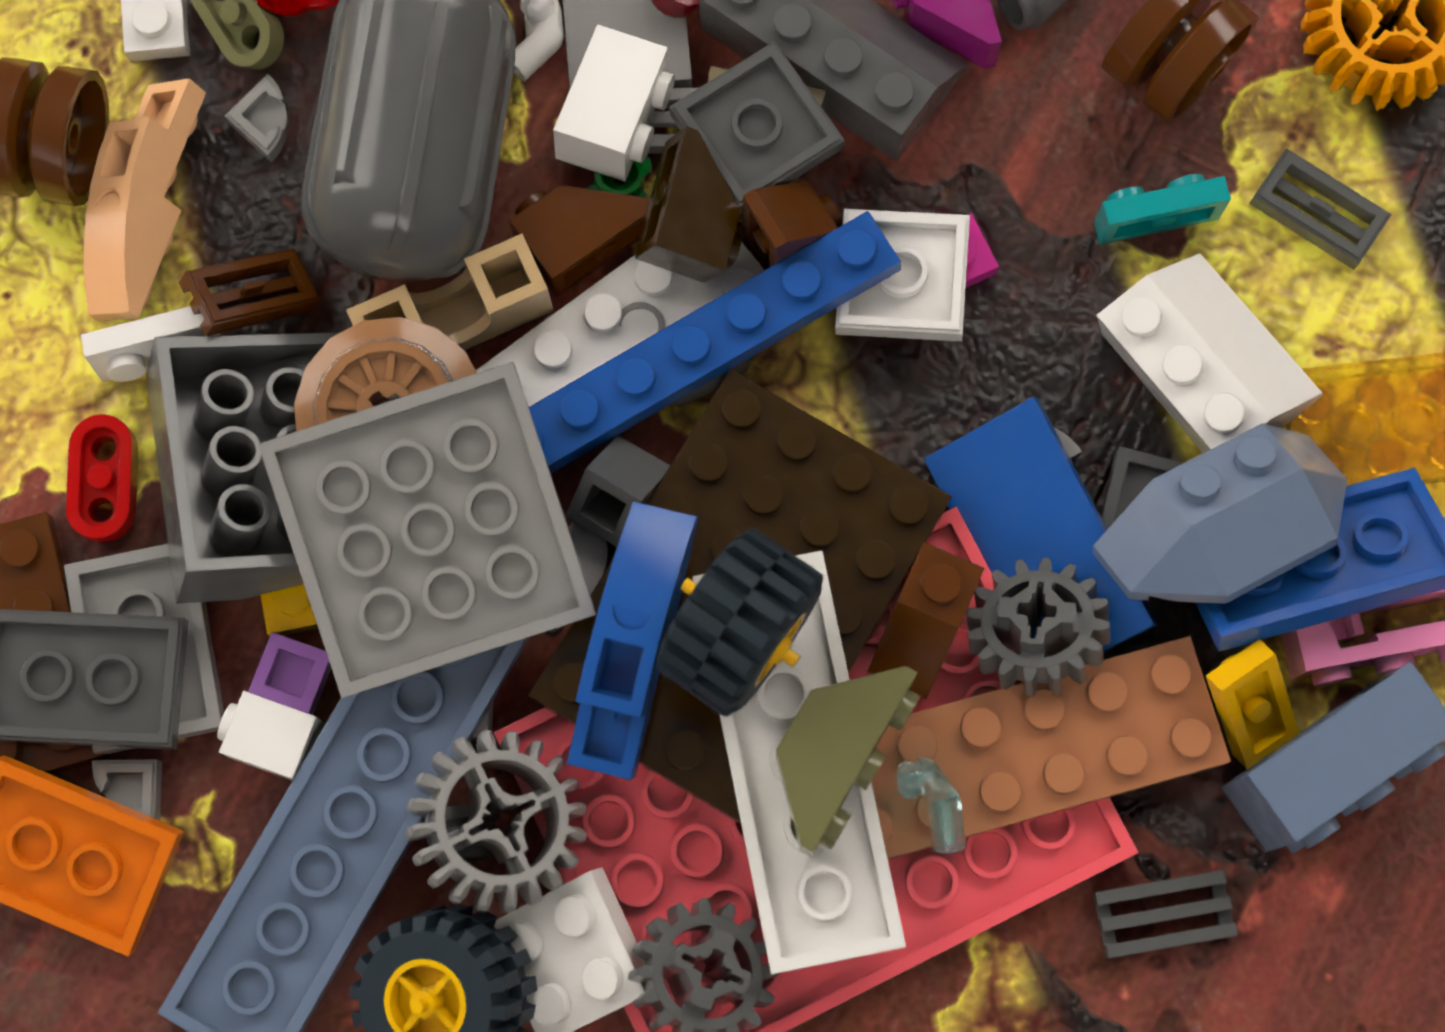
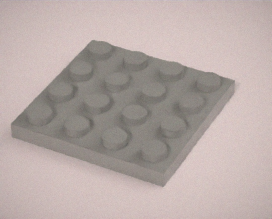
(427, 529)

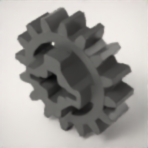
(1068, 635)
(714, 948)

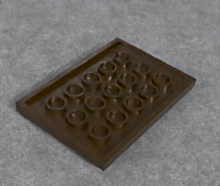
(806, 489)

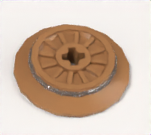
(375, 362)

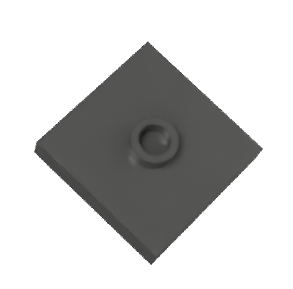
(759, 123)

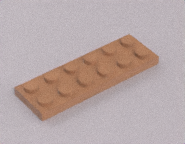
(1028, 756)

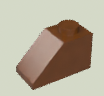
(785, 220)
(577, 231)
(927, 616)

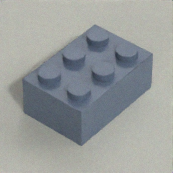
(1341, 762)

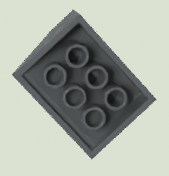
(208, 415)

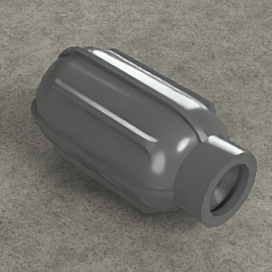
(408, 135)

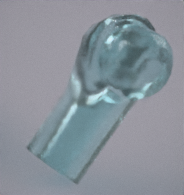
(942, 801)

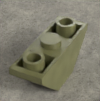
(835, 747)

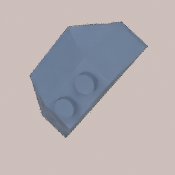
(1227, 520)

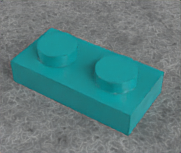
(1182, 204)

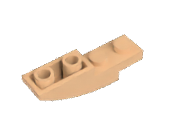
(126, 211)

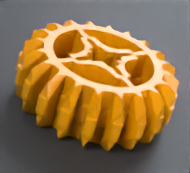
(1416, 58)

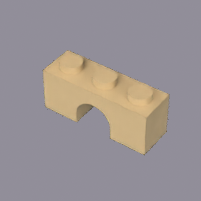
(489, 298)

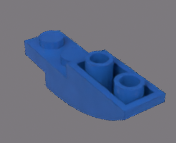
(626, 639)

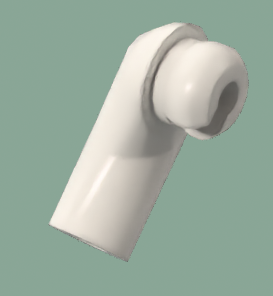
(543, 35)

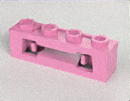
(1318, 655)

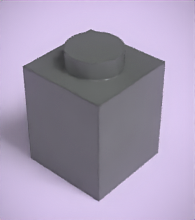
(611, 485)

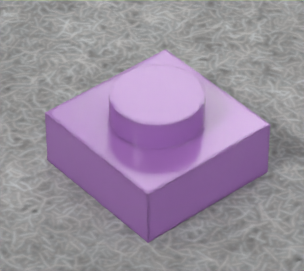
(291, 674)

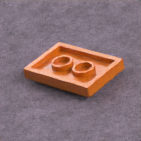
(80, 857)

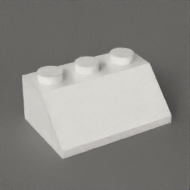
(1205, 354)

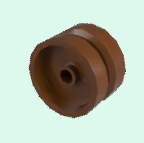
(1181, 49)
(50, 130)

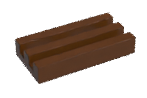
(219, 321)

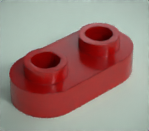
(101, 481)

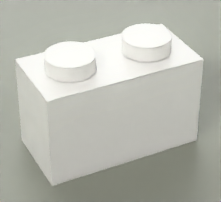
(612, 103)

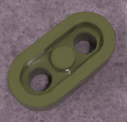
(235, 29)

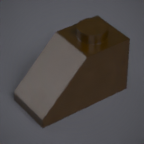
(690, 213)

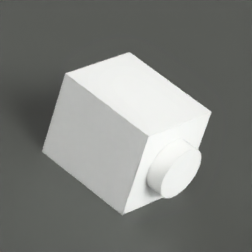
(268, 735)

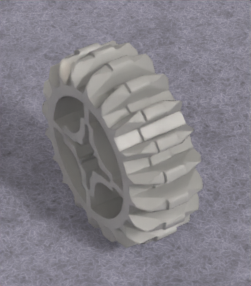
(484, 792)

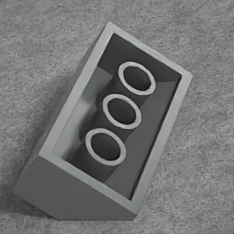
(875, 68)

